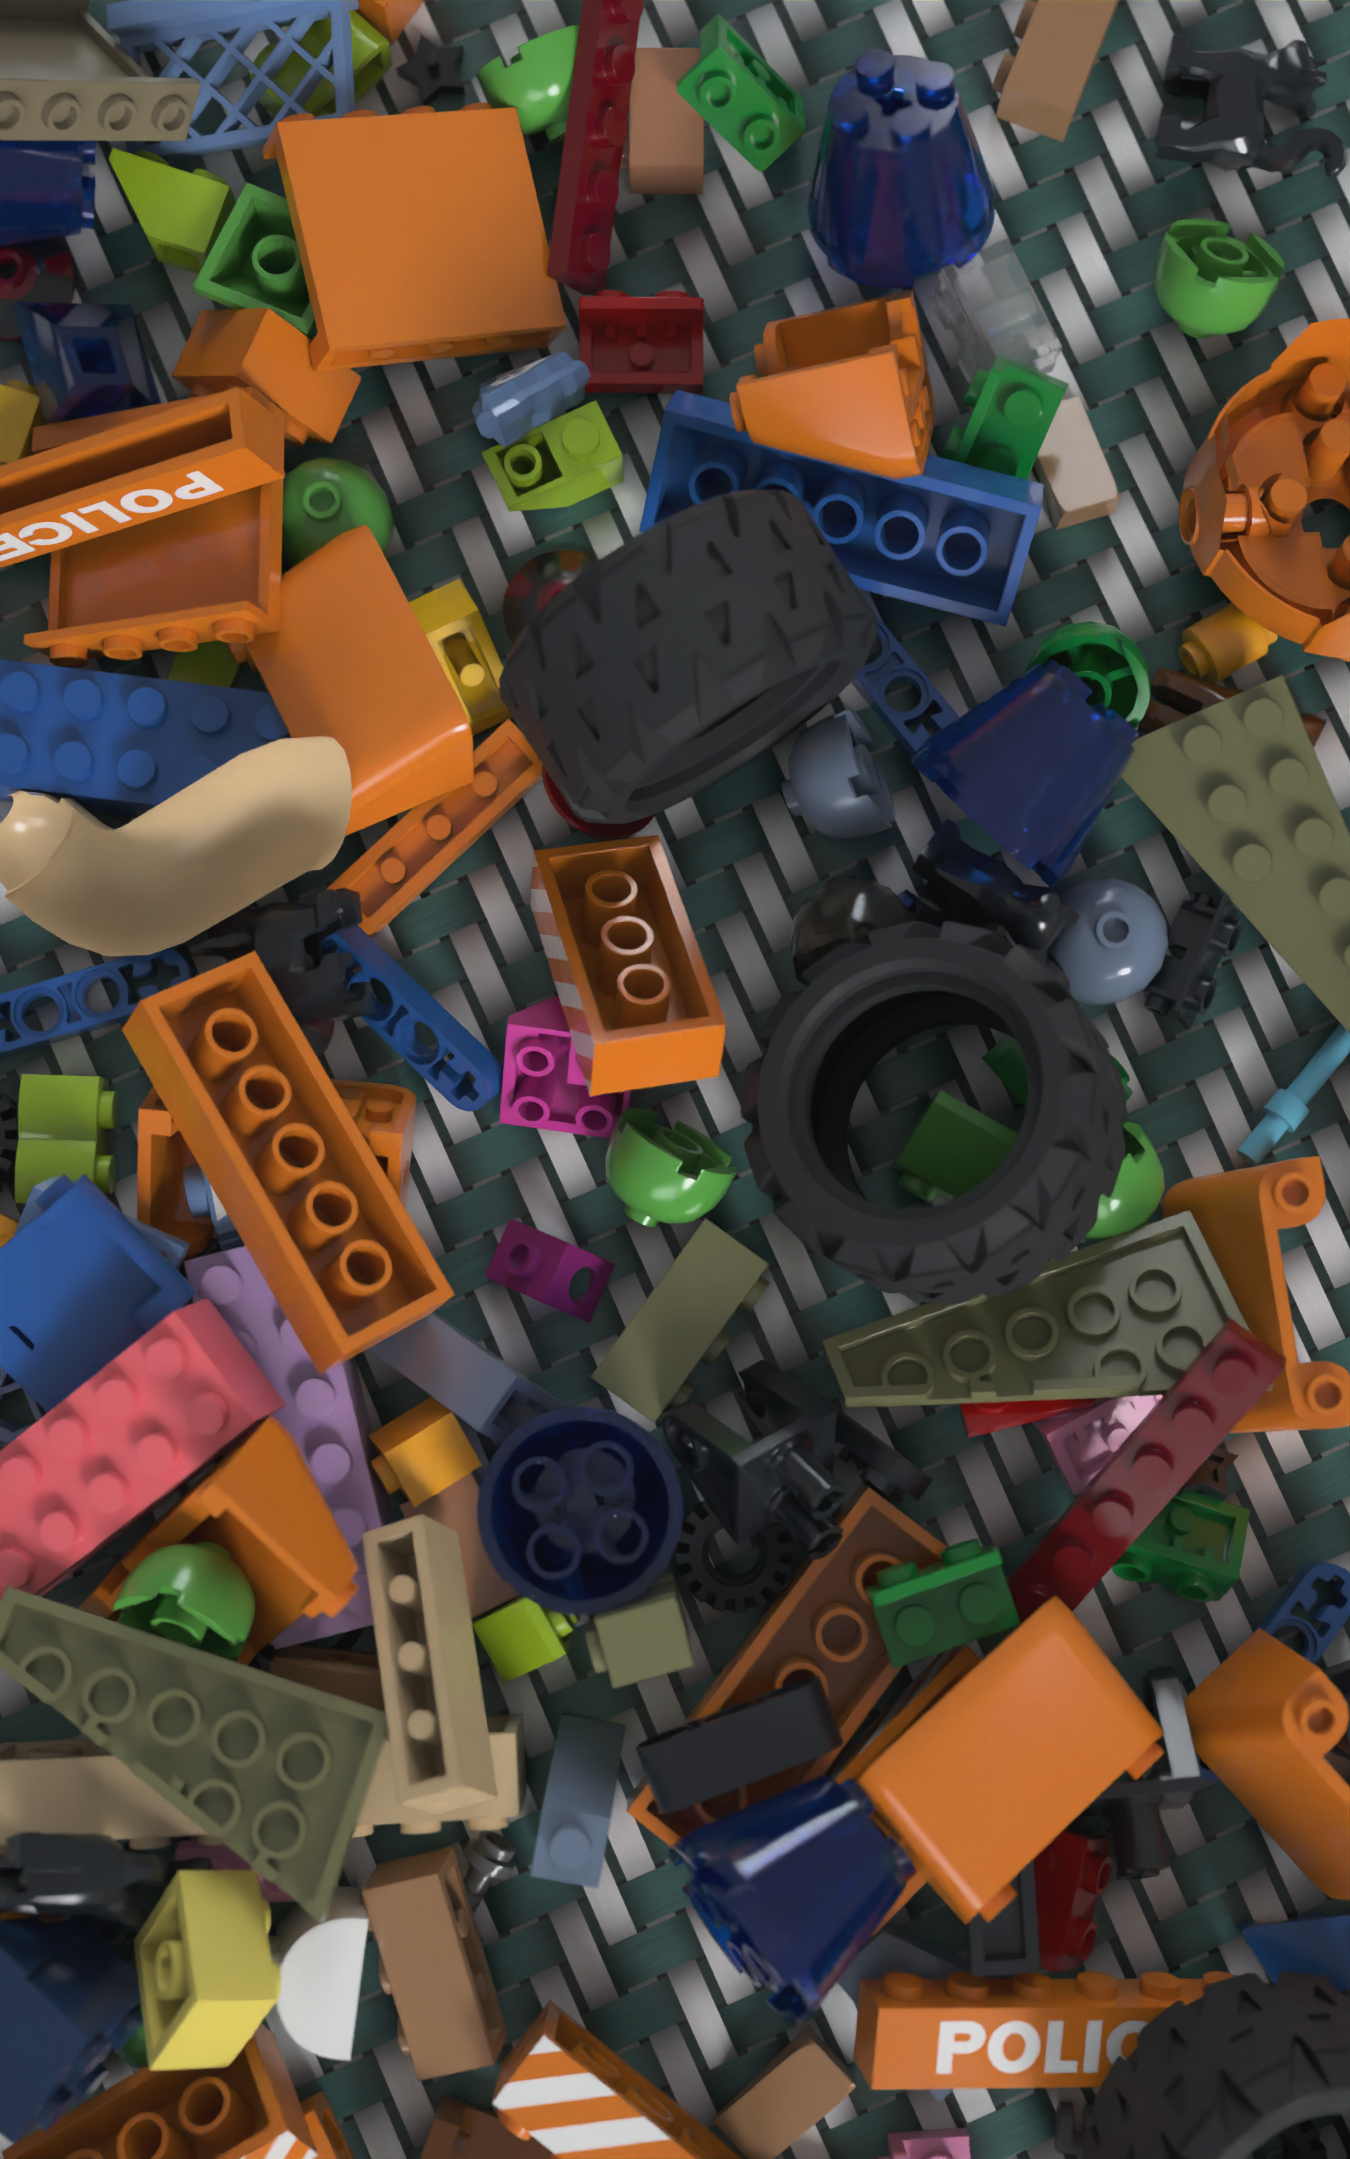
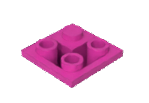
(545, 1080)

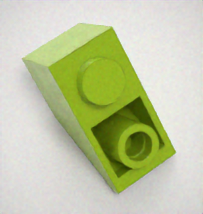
(174, 207)
(557, 462)
(524, 1636)

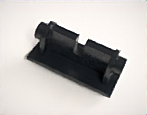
(1205, 937)

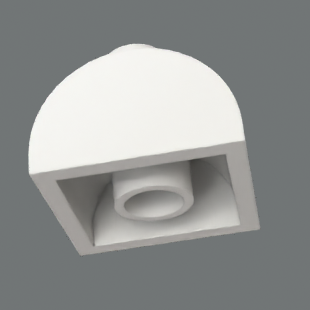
(321, 1973)

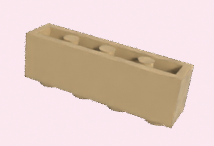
(428, 1666)

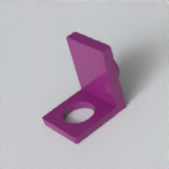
(544, 1267)

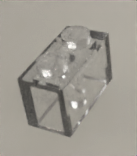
(994, 313)

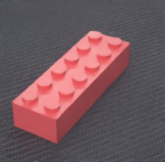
(125, 1444)

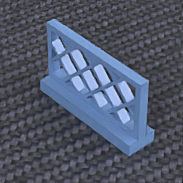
(187, 23)

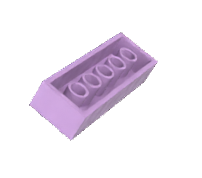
(320, 1411)

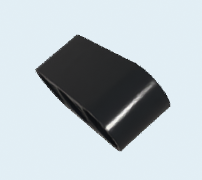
(739, 1745)

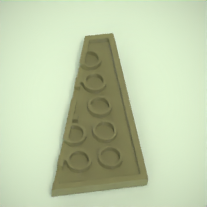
(1262, 823)
(1092, 1326)
(230, 1746)

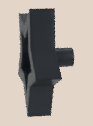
(433, 70)
(1211, 1475)

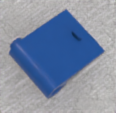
(78, 1291)

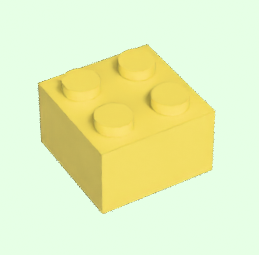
(205, 1969)

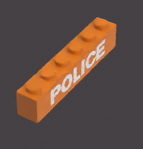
(137, 473)
(1007, 2030)

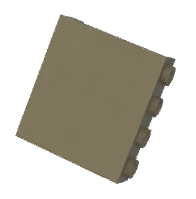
(78, 84)

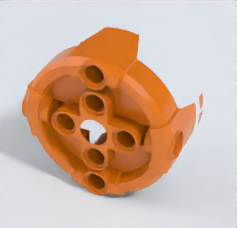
(1255, 474)

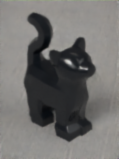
(1234, 93)
(988, 895)
(291, 950)
(82, 1875)

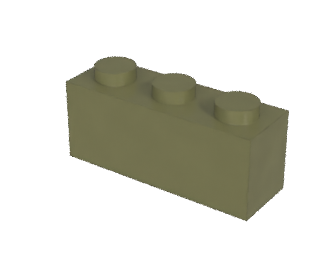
(682, 1322)
(641, 1636)

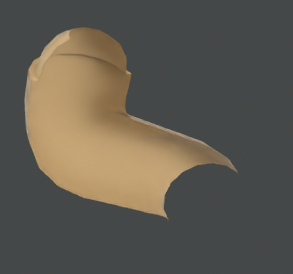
(184, 859)

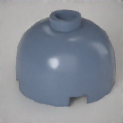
(837, 780)
(1113, 944)

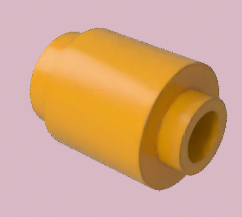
(1223, 644)

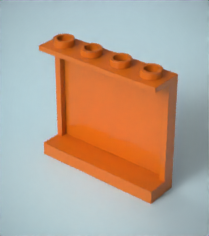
(417, 235)
(169, 579)

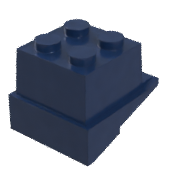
(61, 2014)

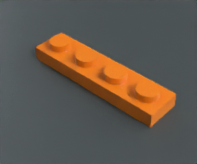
(441, 829)

